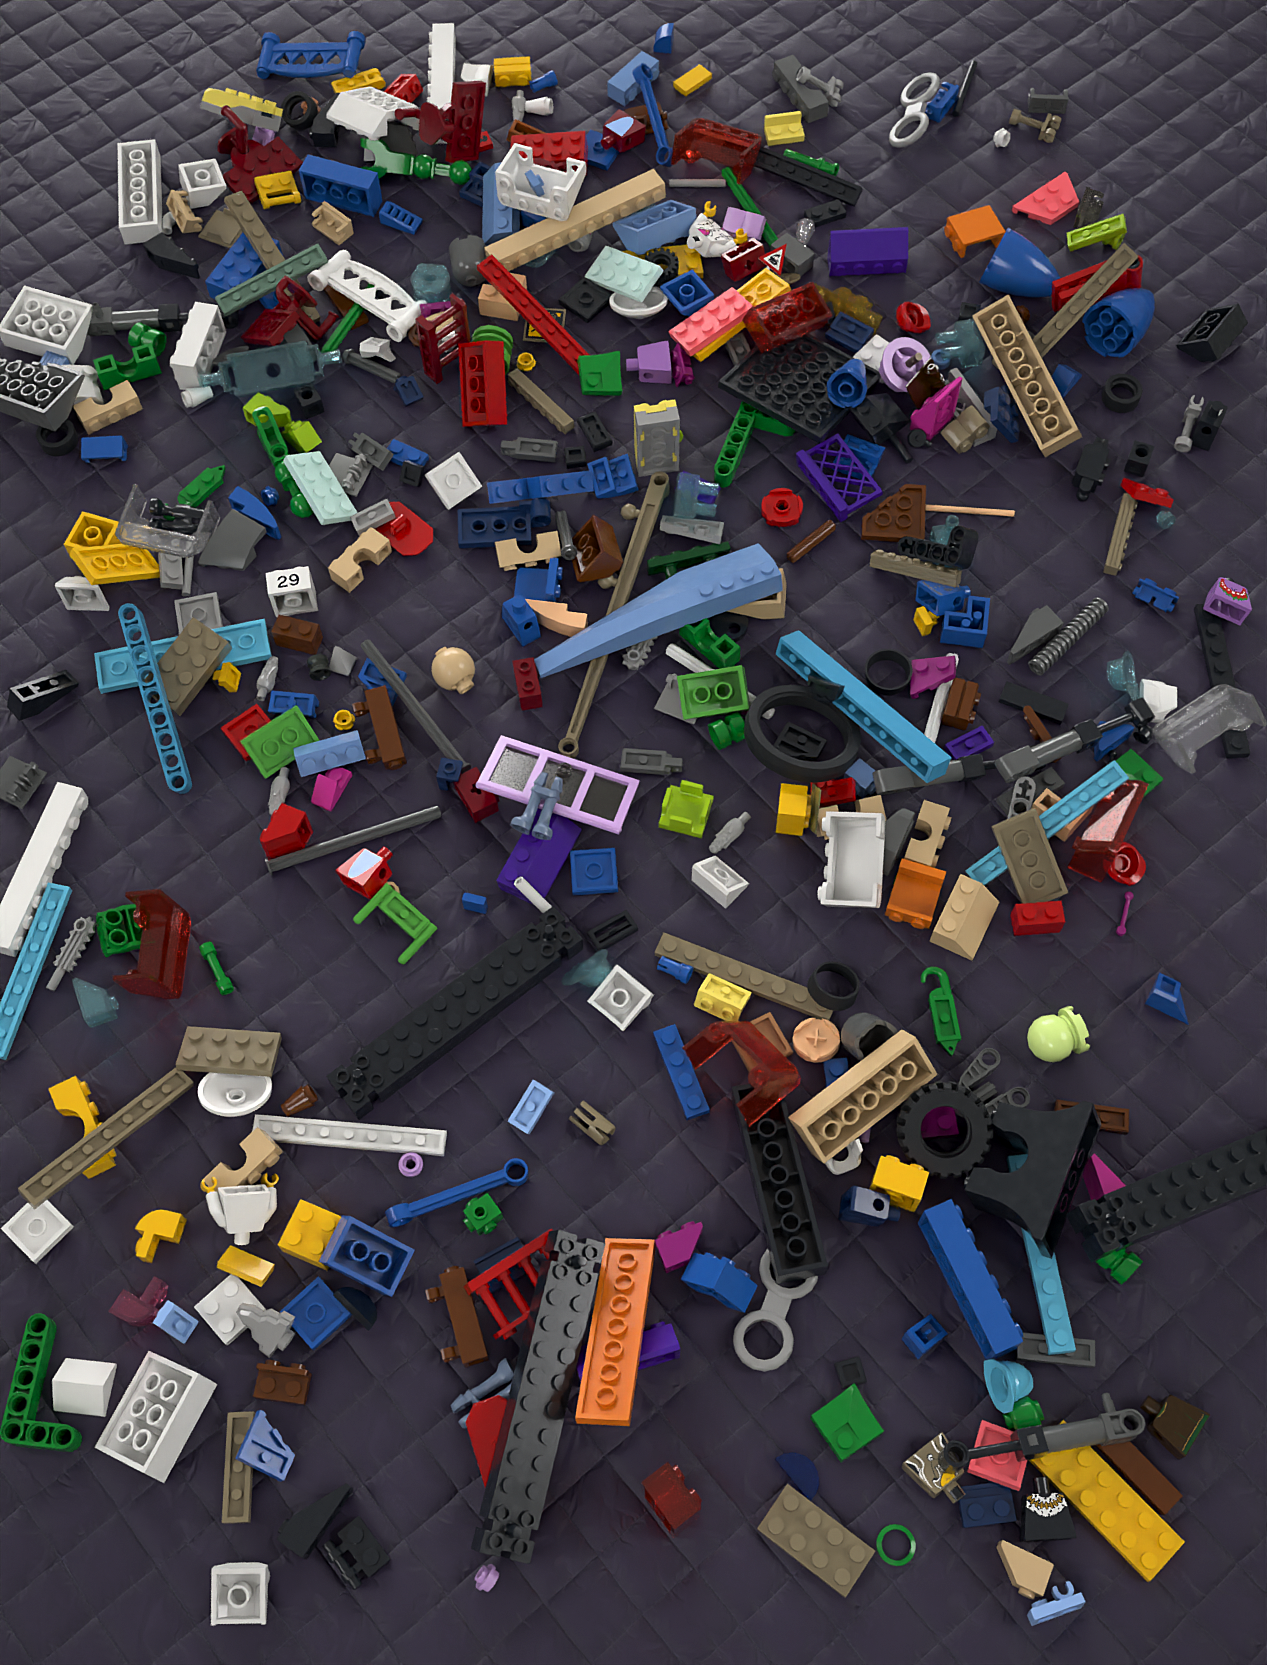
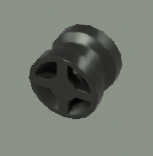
(318, 667)

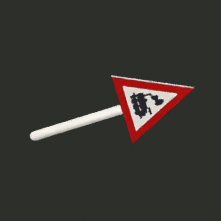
(774, 259)

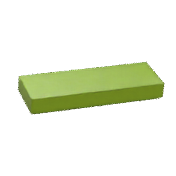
(1096, 232)

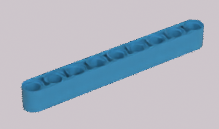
(149, 689)

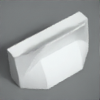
(478, 73)
(377, 347)
(1159, 697)

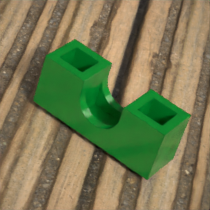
(139, 367)
(720, 651)

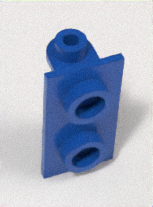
(1163, 597)

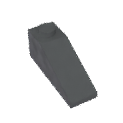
(1039, 629)

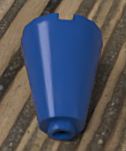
(848, 384)

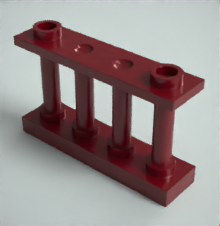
(429, 339)

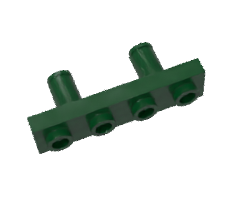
(678, 559)

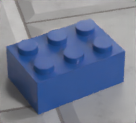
(366, 1255)

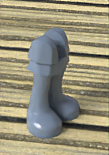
(551, 796)
(503, 1375)

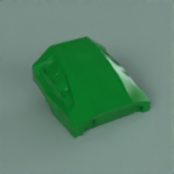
(118, 930)

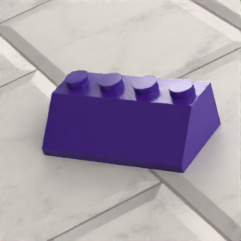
(868, 251)
(539, 859)
(657, 1347)

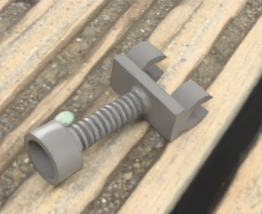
(831, 91)
(1191, 414)

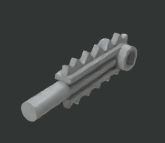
(637, 653)
(71, 951)

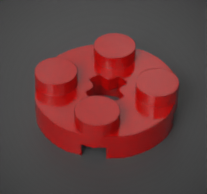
(779, 517)

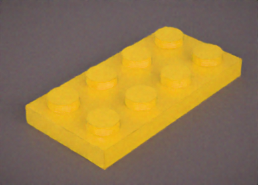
(688, 259)
(115, 563)

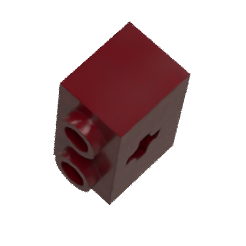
(743, 259)
(527, 683)
(479, 805)

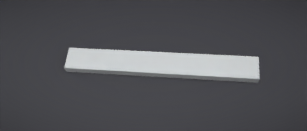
(352, 1135)

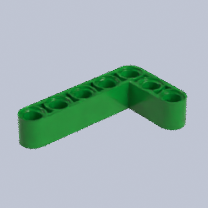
(738, 438)
(32, 1392)

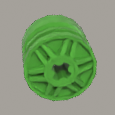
(495, 333)

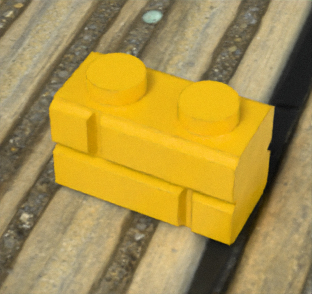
(512, 71)

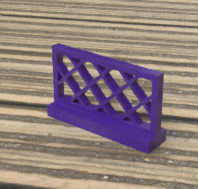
(826, 488)

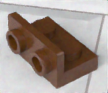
(282, 1383)

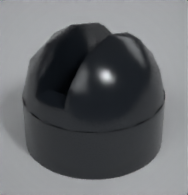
(1143, 734)

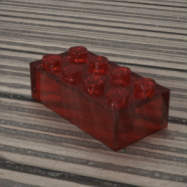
(787, 317)
(671, 1499)

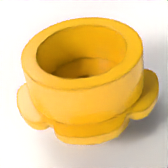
(525, 362)
(344, 715)

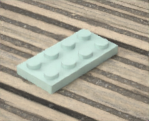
(624, 273)
(320, 487)

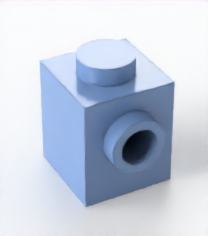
(863, 776)

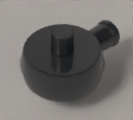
(917, 438)

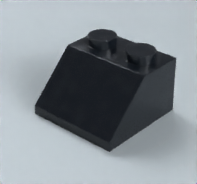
(879, 417)

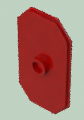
(407, 531)
(484, 1428)

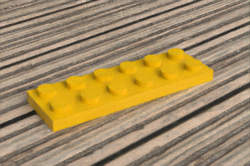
(756, 291)
(1111, 1508)

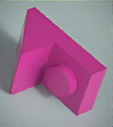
(330, 787)

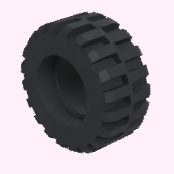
(978, 1129)

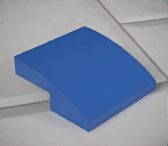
(866, 452)
(613, 477)

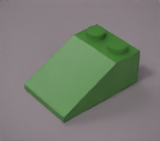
(713, 692)

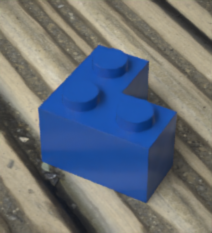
(967, 627)
(720, 1280)

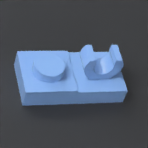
(531, 1107)
(175, 1321)
(1044, 1610)

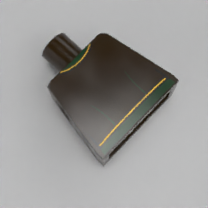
(1174, 1423)

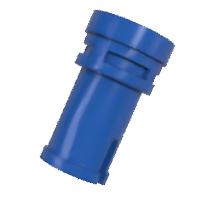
(546, 80)
(679, 971)

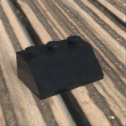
(1213, 333)

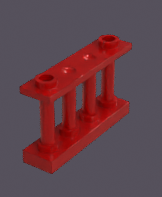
(502, 1273)

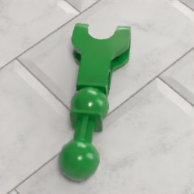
(409, 164)
(275, 447)

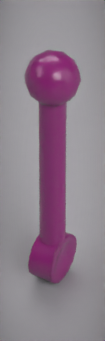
(1121, 930)

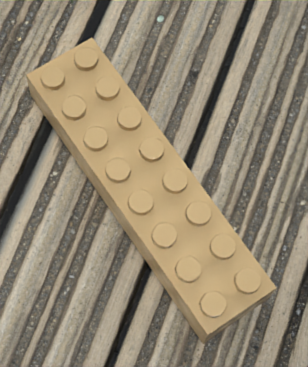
(1027, 376)

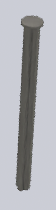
(412, 703)
(353, 839)

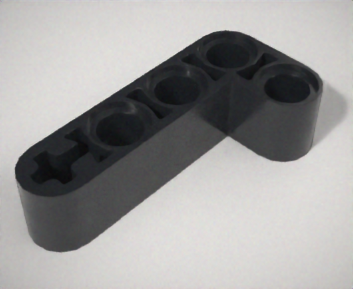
(956, 554)

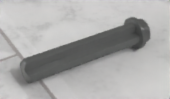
(350, 356)
(568, 550)

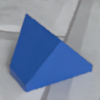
(1167, 997)

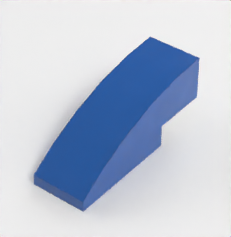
(252, 508)

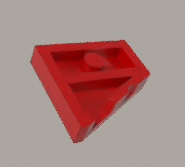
(1146, 493)

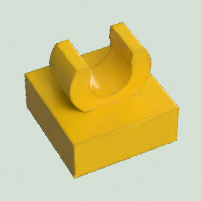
(924, 620)
(228, 677)

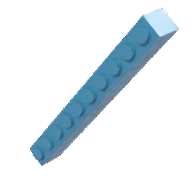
(866, 708)

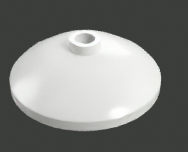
(628, 307)
(233, 1093)

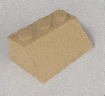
(965, 918)

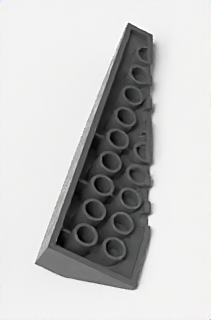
(38, 392)

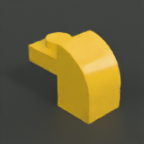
(157, 1226)

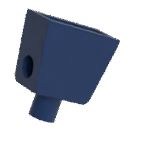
(867, 1207)

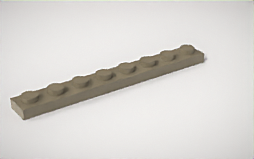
(260, 239)
(1084, 299)
(742, 975)
(105, 1138)

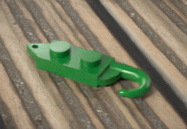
(201, 487)
(943, 1011)

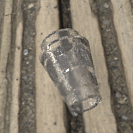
(804, 231)

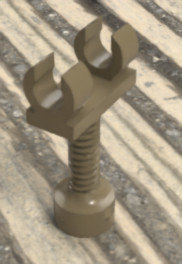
(1017, 117)

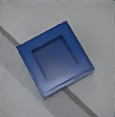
(475, 903)

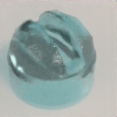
(1166, 519)

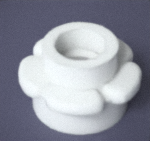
(1002, 138)

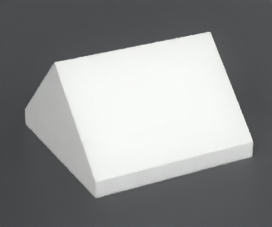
(718, 880)
(83, 1387)

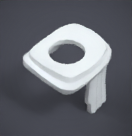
(852, 1161)

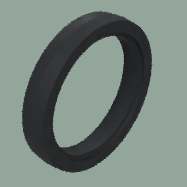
(786, 765)

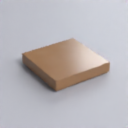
(769, 1028)

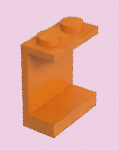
(973, 228)
(915, 894)

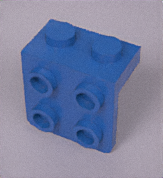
(539, 583)

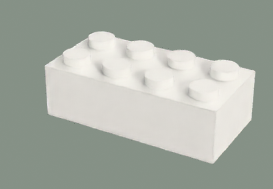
(198, 345)

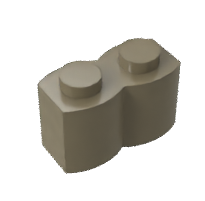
(965, 430)

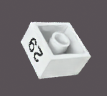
(291, 591)

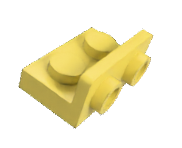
(783, 128)
(721, 998)

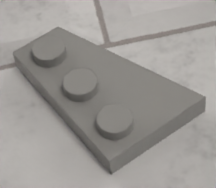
(694, 528)

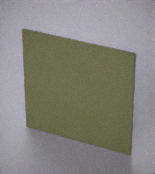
(815, 803)

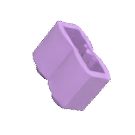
(750, 222)

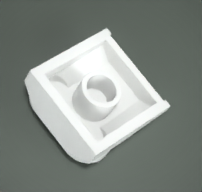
(89, 385)
(620, 997)
(239, 1593)

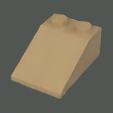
(768, 607)

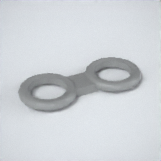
(914, 110)
(774, 1311)

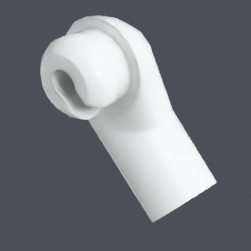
(167, 223)

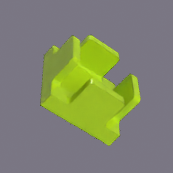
(686, 809)

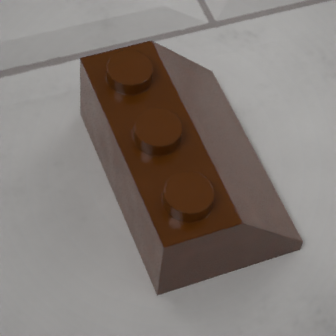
(597, 551)

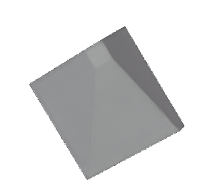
(342, 661)

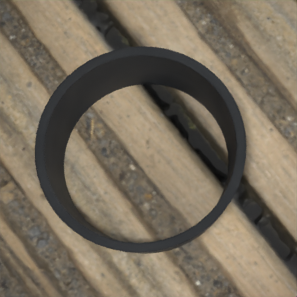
(892, 655)
(827, 1000)

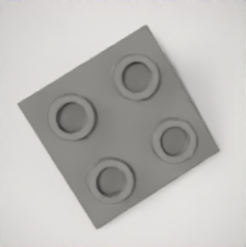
(350, 472)
(670, 700)

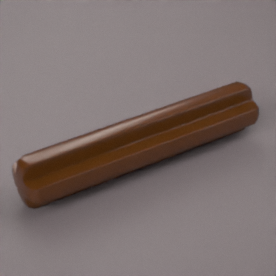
(811, 541)

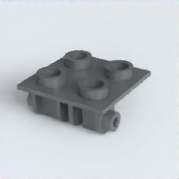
(19, 781)

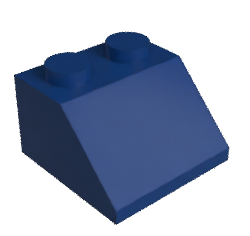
(687, 293)

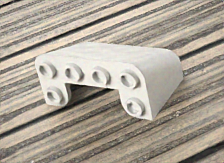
(558, 186)
(854, 859)

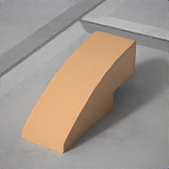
(558, 618)

